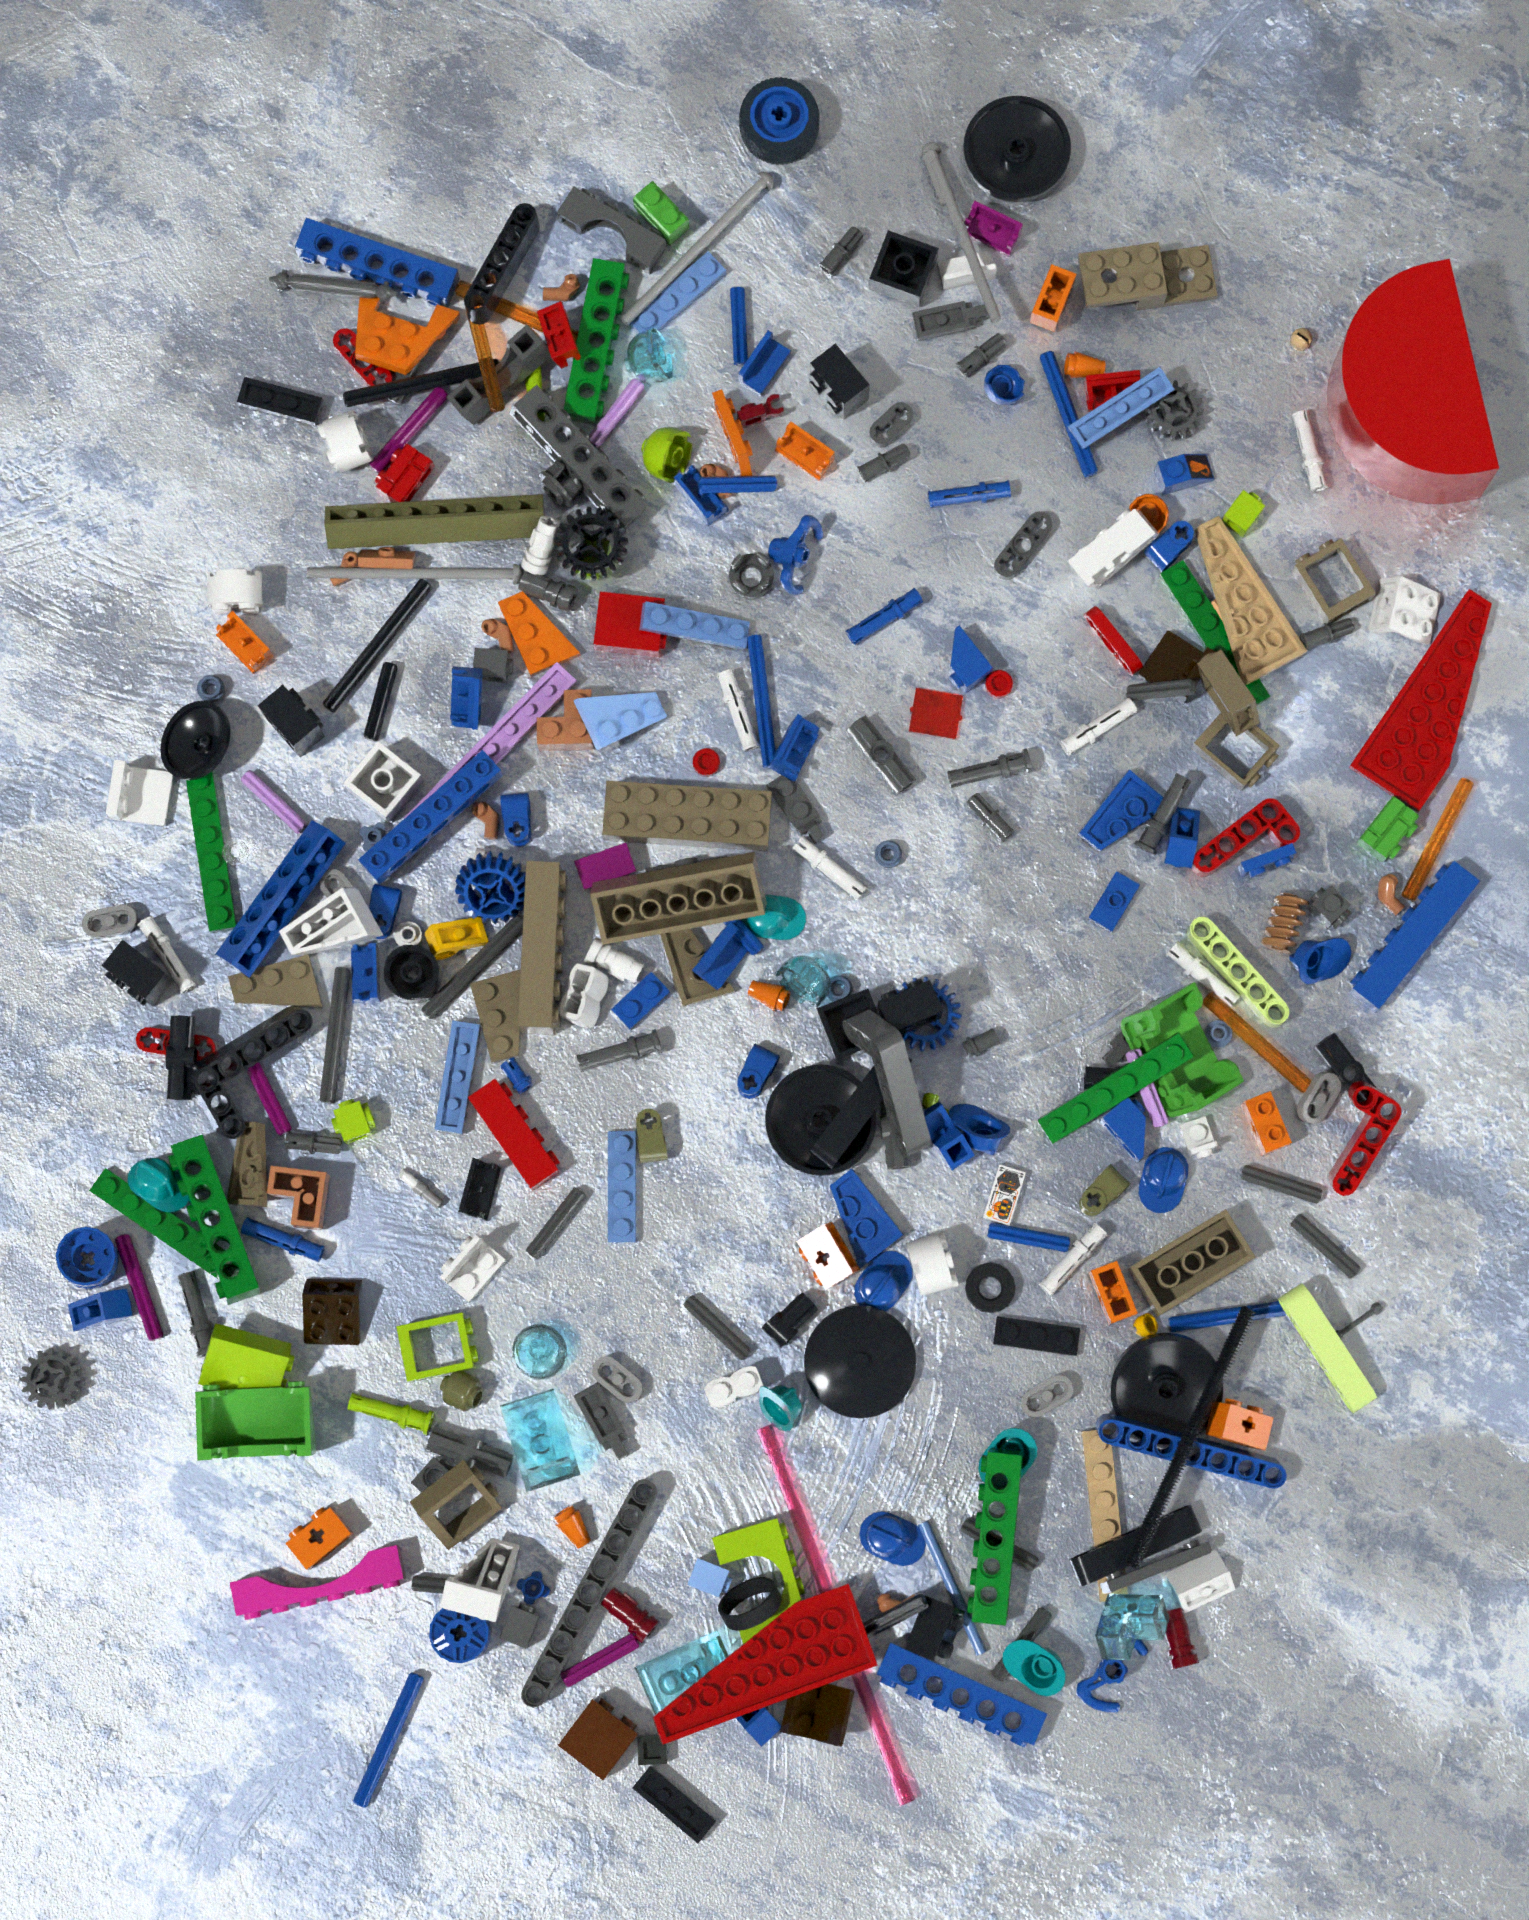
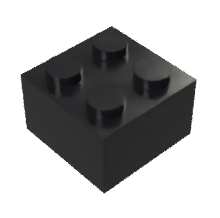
(903, 268)
(838, 382)
(288, 717)
(142, 977)
(911, 1007)
(831, 1020)

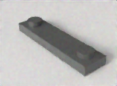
(1119, 1580)

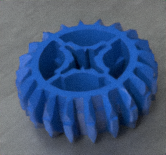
(484, 875)
(943, 1030)

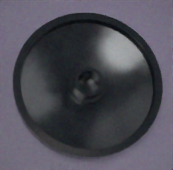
(1016, 148)
(802, 1111)
(860, 1361)
(1161, 1381)

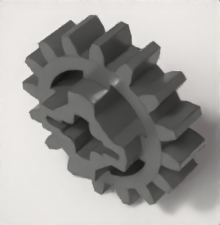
(1182, 415)
(55, 1390)

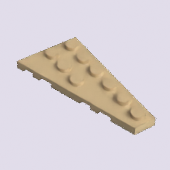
(1253, 621)

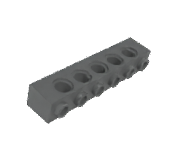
(544, 434)

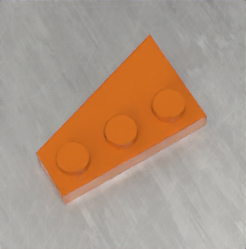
(733, 429)
(535, 635)

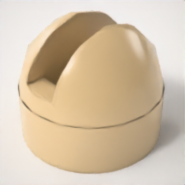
(1298, 342)

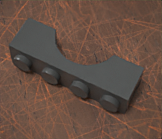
(583, 212)
(522, 357)

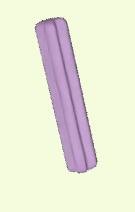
(616, 412)
(273, 801)
(1150, 1096)

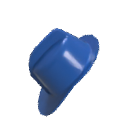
(1321, 959)
(979, 1127)
(1163, 1180)
(883, 1281)
(892, 1538)

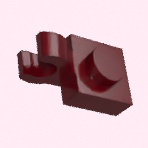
(753, 414)

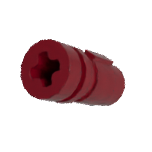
(627, 1612)
(1179, 1640)

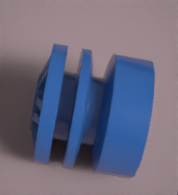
(75, 1246)
(468, 1647)

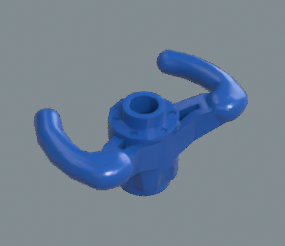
(793, 551)
(1085, 1687)

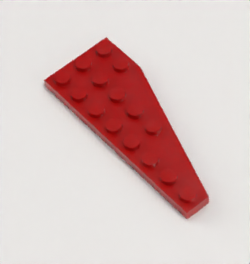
(1419, 729)
(793, 1654)

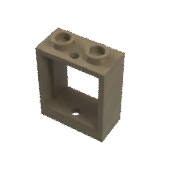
(1349, 604)
(1228, 692)
(1255, 733)
(443, 1491)

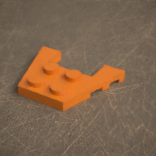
(394, 341)

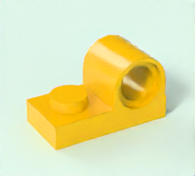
(449, 937)

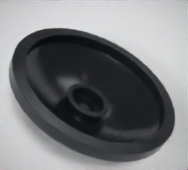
(195, 740)

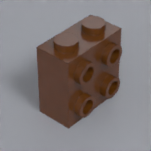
(599, 1737)

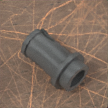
(980, 1043)

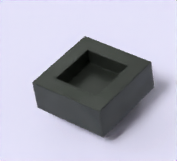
(651, 1750)

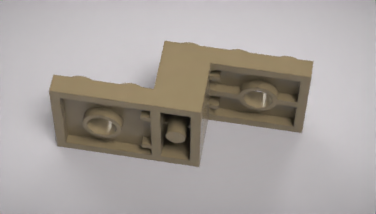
(1147, 276)

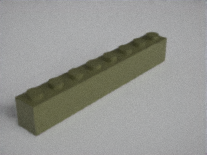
(432, 521)

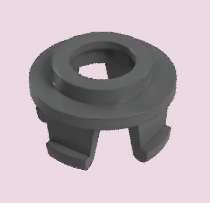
(559, 493)
(743, 562)

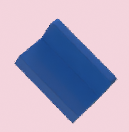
(763, 364)
(720, 957)

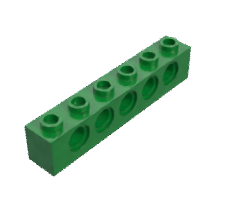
(602, 274)
(195, 1152)
(995, 1610)

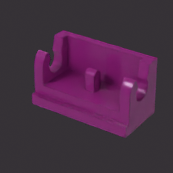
(993, 228)
(605, 865)

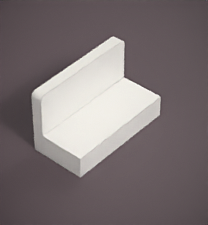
(957, 272)
(1200, 1581)

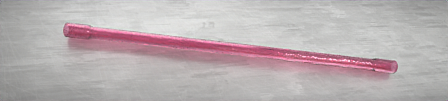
(773, 1450)

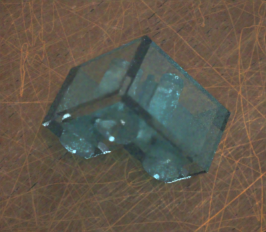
(1128, 1619)

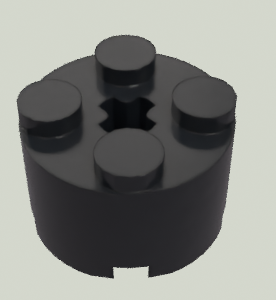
(415, 958)

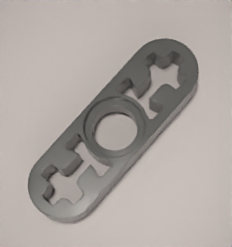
(1004, 556)

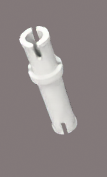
(1308, 446)
(1100, 725)
(748, 738)
(829, 867)
(162, 947)
(1203, 974)
(1081, 1250)

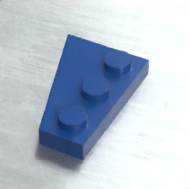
(1121, 811)
(864, 1218)

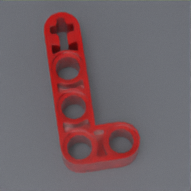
(1241, 841)
(1358, 1141)

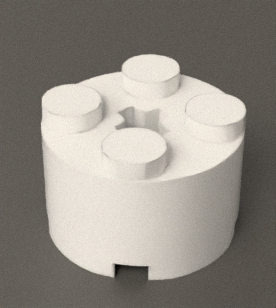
(346, 441)
(234, 590)
(932, 1264)

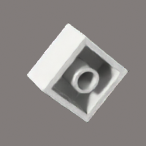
(383, 782)

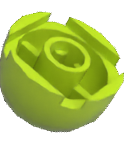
(666, 453)

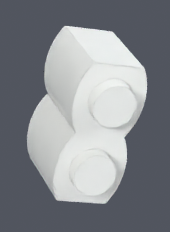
(585, 991)
(725, 1390)

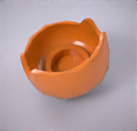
(1153, 509)

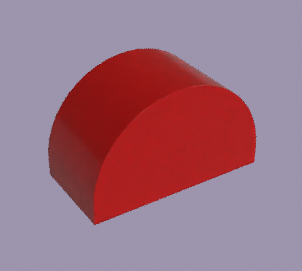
(1410, 392)

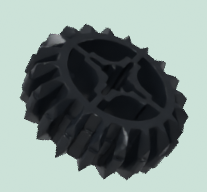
(583, 551)

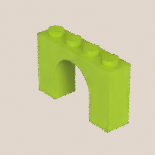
(768, 1542)

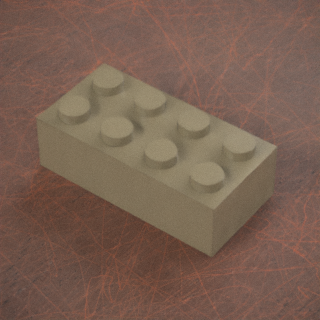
(1191, 1263)

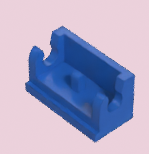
(706, 505)
(466, 697)
(794, 748)
(365, 973)

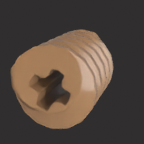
(1283, 922)

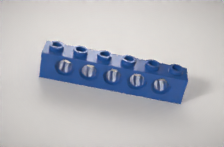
(316, 234)
(430, 817)
(280, 898)
(1030, 1718)

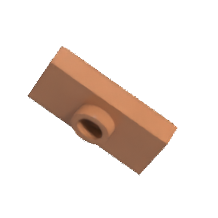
(386, 558)

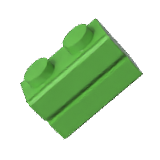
(661, 213)
(1388, 829)

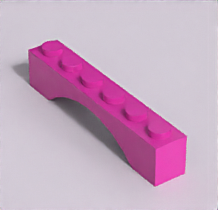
(260, 1594)

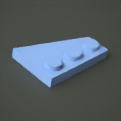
(618, 715)

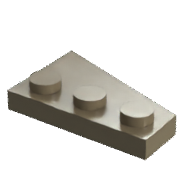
(682, 954)
(279, 984)
(498, 1013)
(248, 1170)

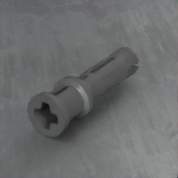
(1000, 767)
(1158, 824)
(632, 1048)
(201, 1327)

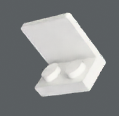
(1404, 609)
(139, 794)
(471, 1267)

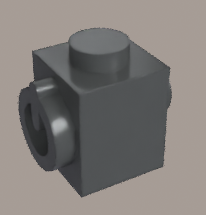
(1330, 907)

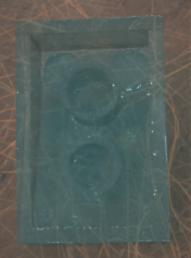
(540, 1440)
(679, 1669)

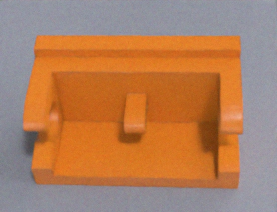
(805, 451)
(243, 643)

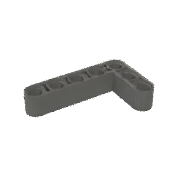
(894, 1076)

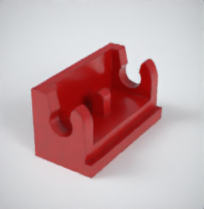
(558, 334)
(1104, 386)

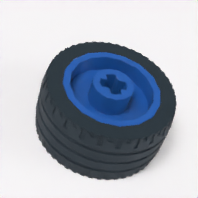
(779, 120)

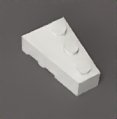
(1113, 548)
(331, 924)
(482, 1582)

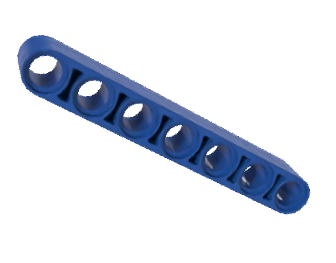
(1200, 1460)

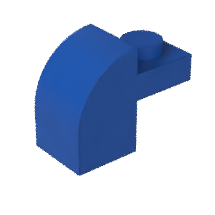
(946, 1138)

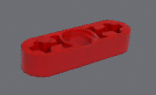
(344, 352)
(1113, 640)
(154, 1048)

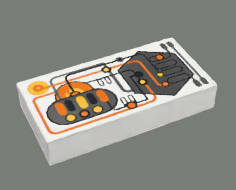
(1004, 1195)

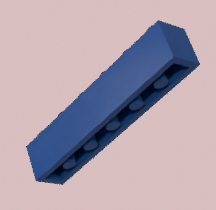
(1414, 936)

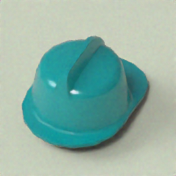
(782, 919)
(157, 1184)
(780, 1406)
(1014, 1440)
(1035, 1666)

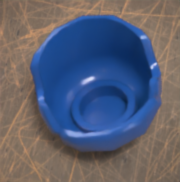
(1003, 385)

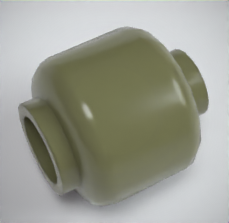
(461, 1391)

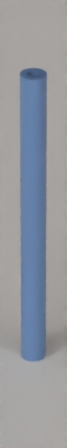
(951, 1586)

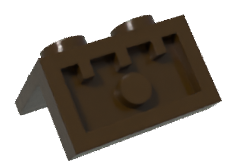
(1173, 661)
(331, 1311)
(819, 1714)

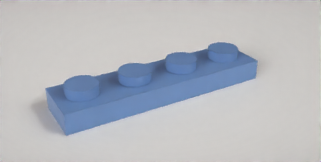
(680, 294)
(1121, 408)
(694, 625)
(457, 1077)
(621, 1186)

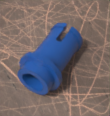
(516, 1075)

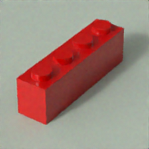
(513, 1133)

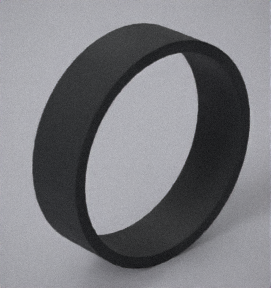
(756, 1615)

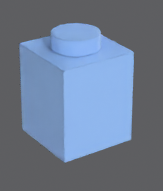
(710, 1578)

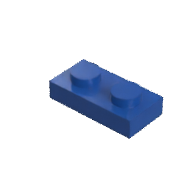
(1256, 866)
(640, 1001)

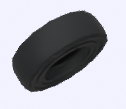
(1007, 1287)

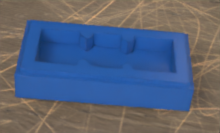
(1113, 901)

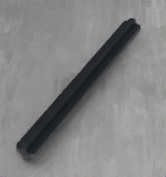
(412, 384)
(377, 645)

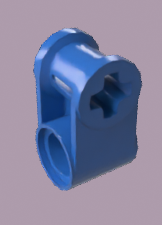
(1167, 548)
(516, 814)
(384, 906)
(759, 1068)

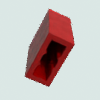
(619, 626)

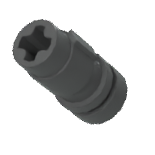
(548, 590)

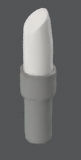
(420, 1188)

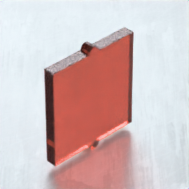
(935, 713)

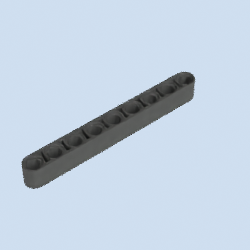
(579, 1603)

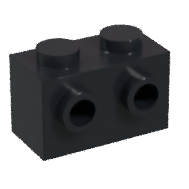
(935, 1631)

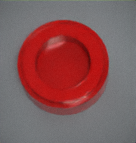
(999, 684)
(706, 762)

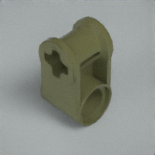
(650, 1141)
(1105, 1188)

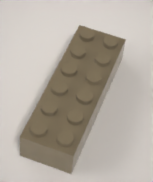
(687, 815)
(678, 898)
(540, 948)

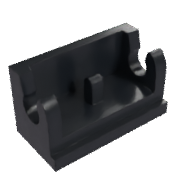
(479, 1189)

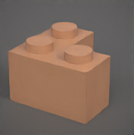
(565, 732)
(306, 1188)

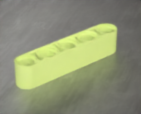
(1235, 958)
(1327, 1348)

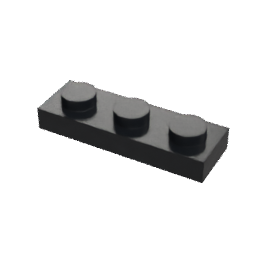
(279, 401)
(1036, 1336)
(674, 1804)

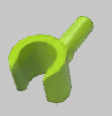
(930, 1099)

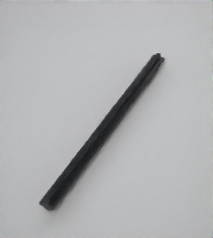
(1189, 1437)

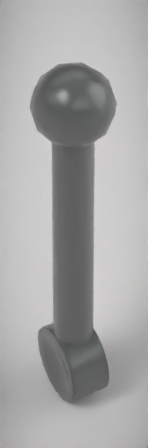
(1375, 1309)

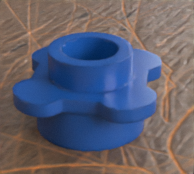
(540, 1591)

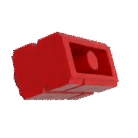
(404, 475)

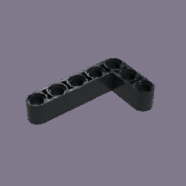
(240, 1062)

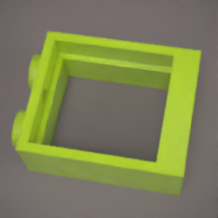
(408, 1352)

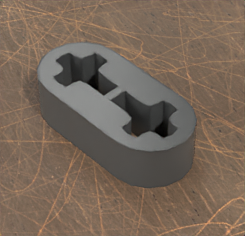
(887, 420)

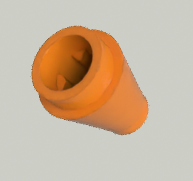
(1080, 365)
(771, 995)
(572, 1526)

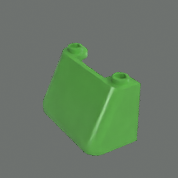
(1199, 1078)
(254, 1421)

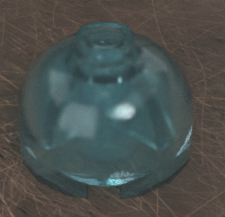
(647, 357)
(806, 979)
(539, 1352)

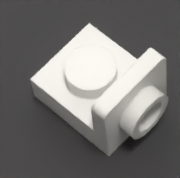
(1198, 1138)

